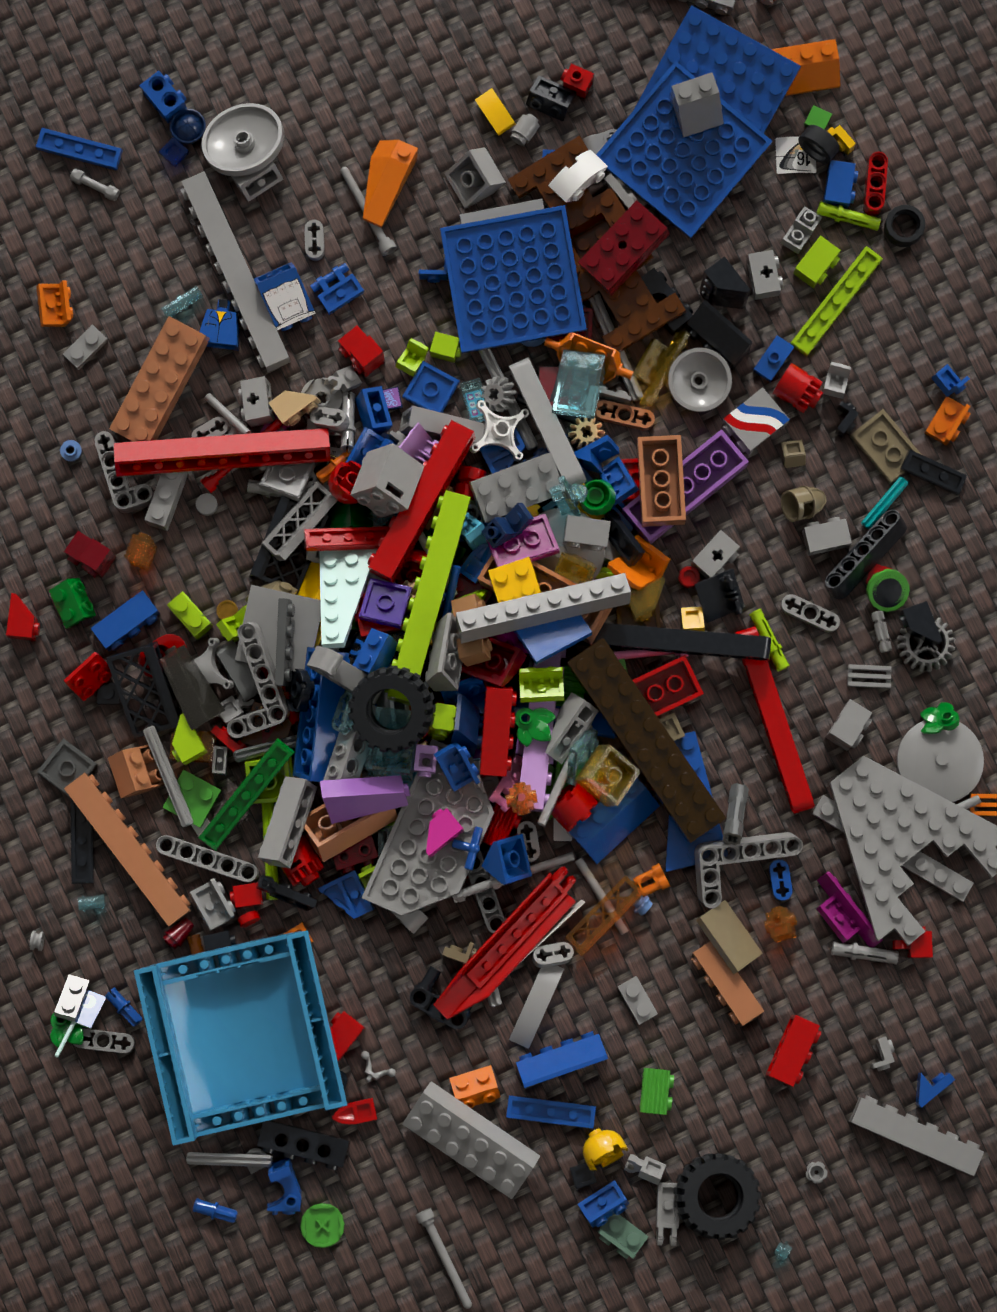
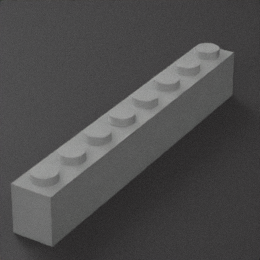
(543, 608)

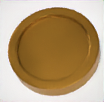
(226, 609)

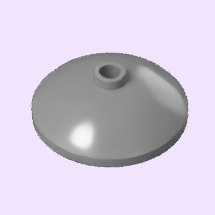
(710, 368)

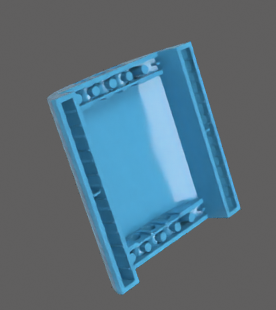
(240, 1036)

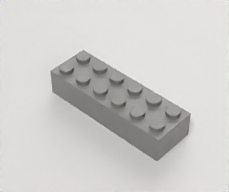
(471, 1140)

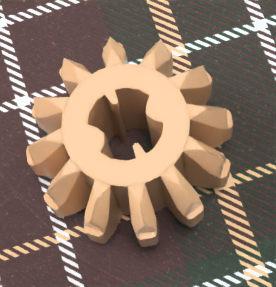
(577, 433)

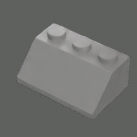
(444, 662)

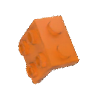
(647, 569)

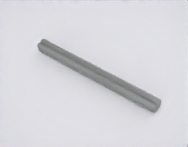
(606, 327)
(522, 426)

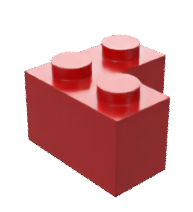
(361, 350)

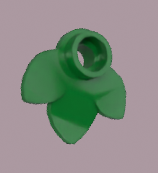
(939, 718)
(536, 727)
(60, 1029)

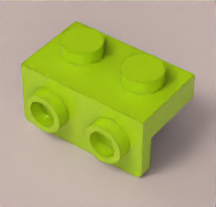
(541, 684)

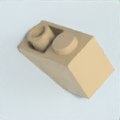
(292, 405)

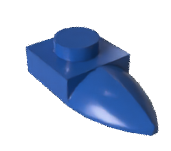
(475, 562)

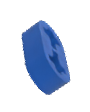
(786, 879)

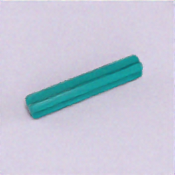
(884, 503)

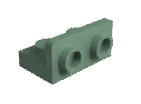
(623, 1235)

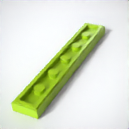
(836, 301)

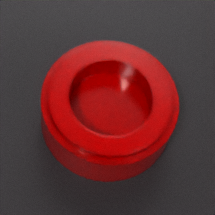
(688, 577)
(249, 918)

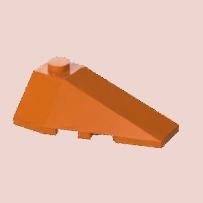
(387, 175)

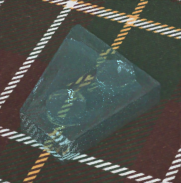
(580, 754)

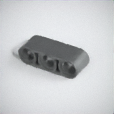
(236, 671)

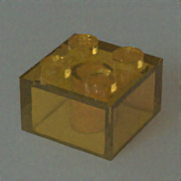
(607, 775)

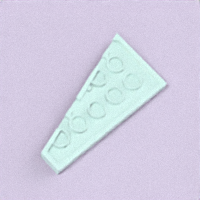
(341, 587)

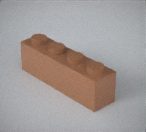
(730, 986)

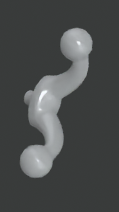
(391, 1072)

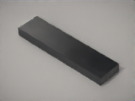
(81, 847)

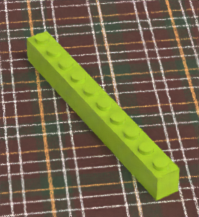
(430, 586)

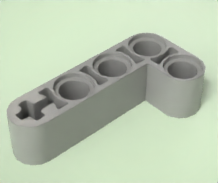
(124, 489)
(333, 667)

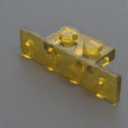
(655, 365)

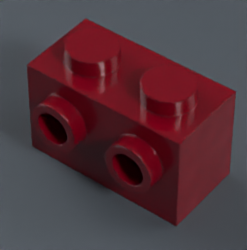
(360, 853)

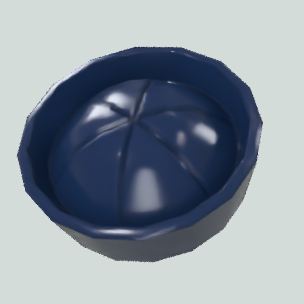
(187, 126)

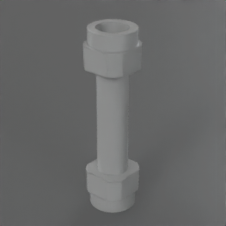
(110, 191)
(492, 882)

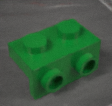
(72, 602)

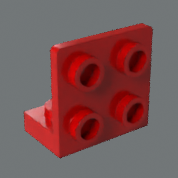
(89, 676)

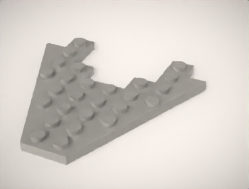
(889, 823)

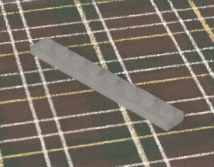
(919, 864)

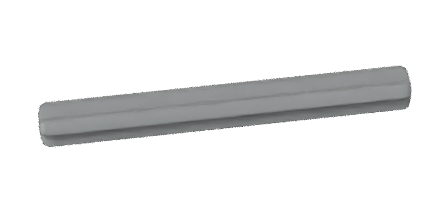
(168, 776)

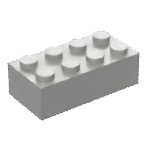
(520, 483)

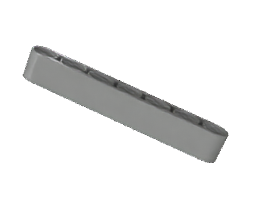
(547, 422)

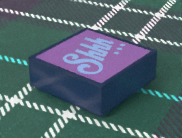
(393, 398)

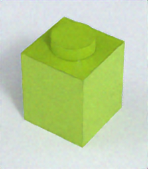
(445, 347)

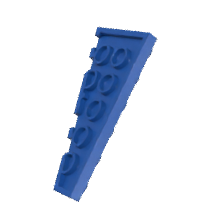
(679, 851)

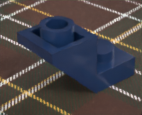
(505, 528)

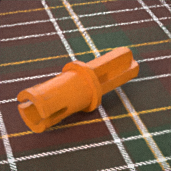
(323, 474)

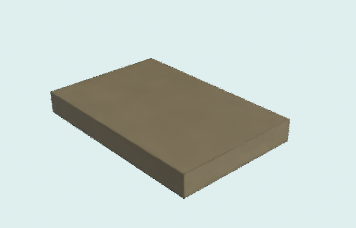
(884, 445)
(729, 937)

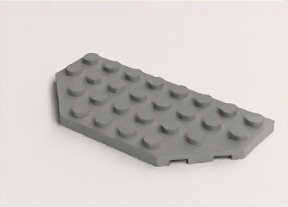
(405, 874)

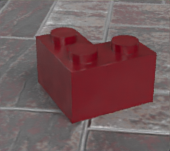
(90, 554)

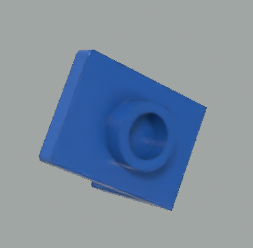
(434, 276)

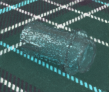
(91, 902)

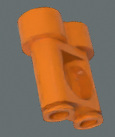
(658, 876)

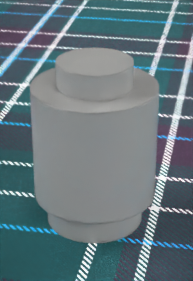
(524, 129)

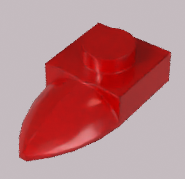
(356, 1112)

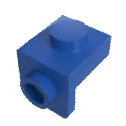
(949, 381)

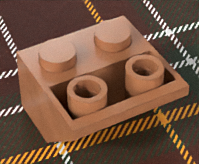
(135, 771)

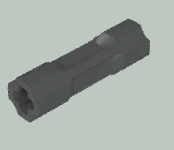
(735, 815)

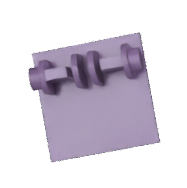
(418, 444)

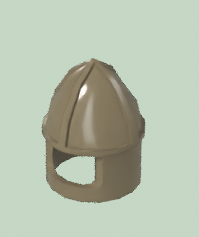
(802, 503)

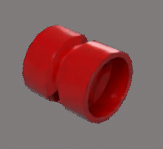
(465, 475)

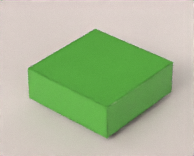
(818, 117)

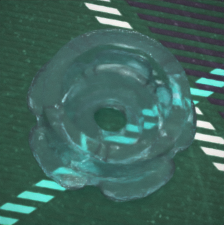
(782, 1251)

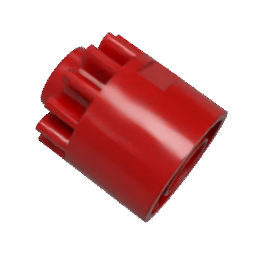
(798, 388)
(304, 865)

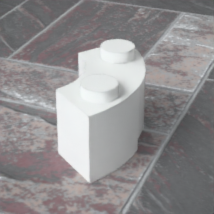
(574, 180)

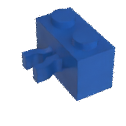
(375, 651)

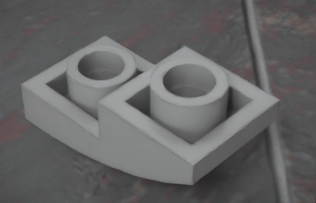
(801, 230)

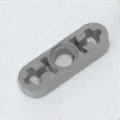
(797, 602)
(118, 1048)

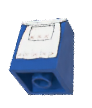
(285, 296)

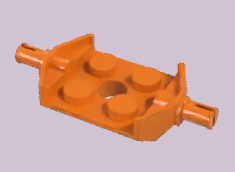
(582, 344)

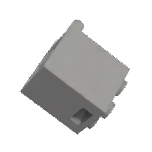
(384, 466)

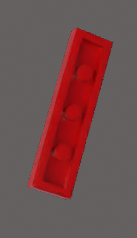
(343, 538)

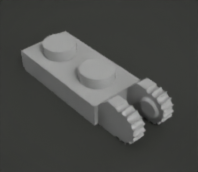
(666, 1212)

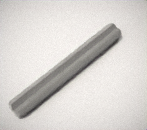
(229, 1159)

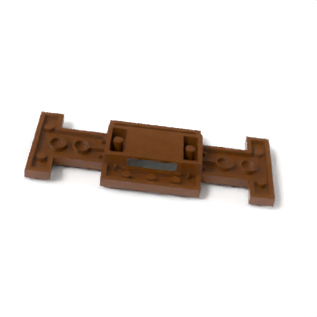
(586, 218)

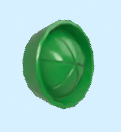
(600, 497)

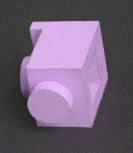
(424, 752)

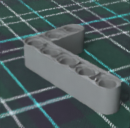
(262, 685)
(737, 855)

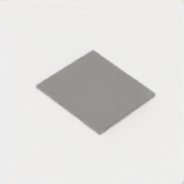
(263, 609)

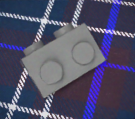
(212, 904)

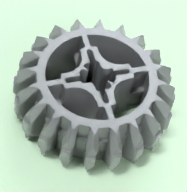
(939, 657)

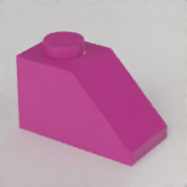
(442, 830)

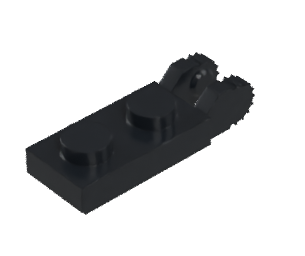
(623, 539)

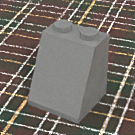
(697, 104)

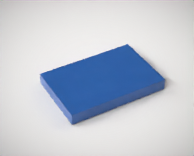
(553, 637)

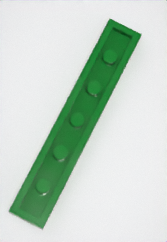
(246, 794)

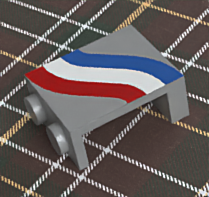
(754, 421)

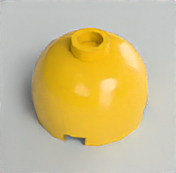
(603, 1148)

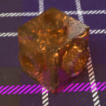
(521, 807)
(780, 924)

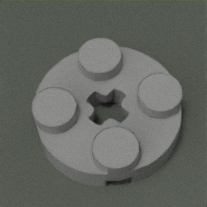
(317, 387)

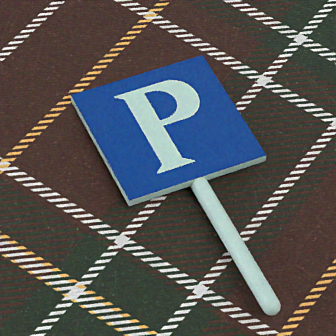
(87, 1015)

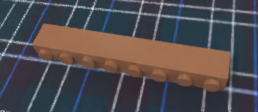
(127, 848)

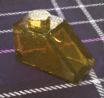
(575, 568)
(644, 601)

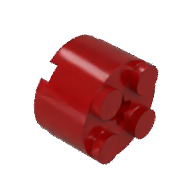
(573, 805)

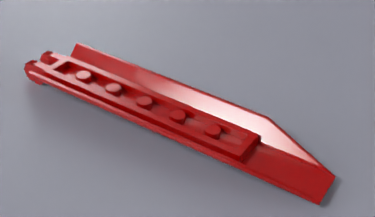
(508, 944)

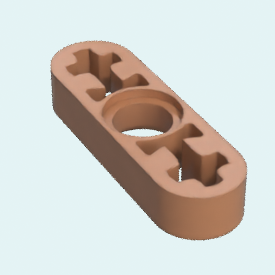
(628, 423)

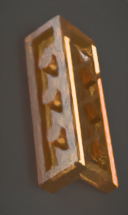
(611, 919)

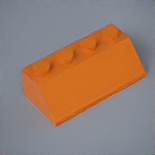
(818, 66)

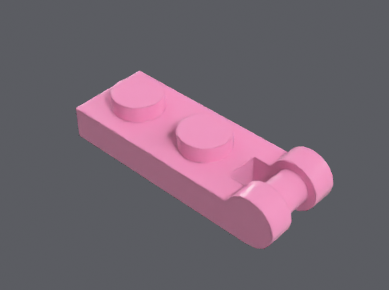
(507, 782)

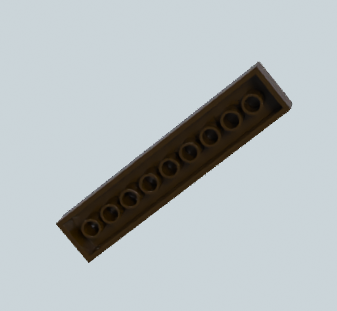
(645, 740)

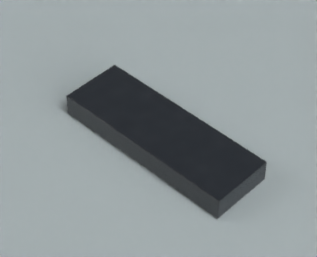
(933, 472)

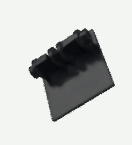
(720, 596)

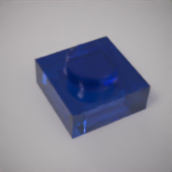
(174, 152)

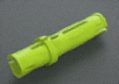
(839, 213)
(764, 630)

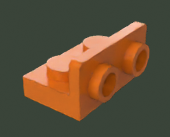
(946, 421)

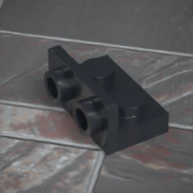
(550, 98)

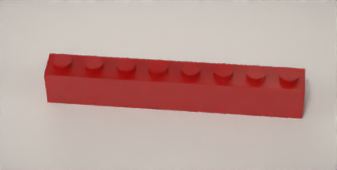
(410, 523)

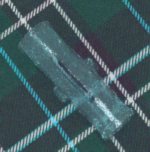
(182, 302)

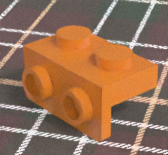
(54, 304)
(475, 1087)

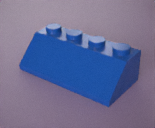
(612, 824)
(561, 1060)

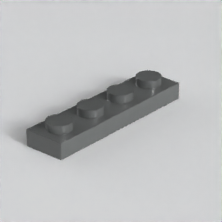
(285, 632)

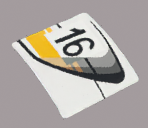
(792, 158)

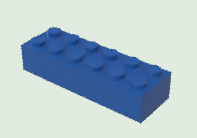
(315, 730)

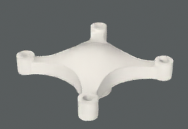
(499, 430)

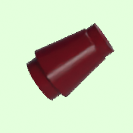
(178, 933)

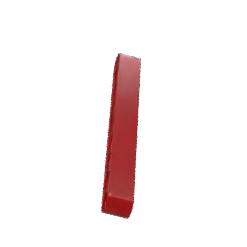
(778, 731)

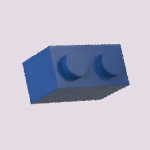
(839, 183)
(374, 410)

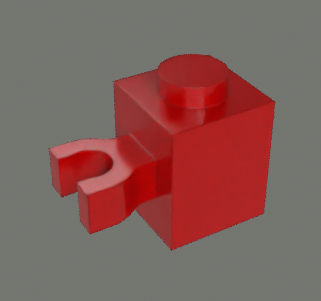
(919, 948)

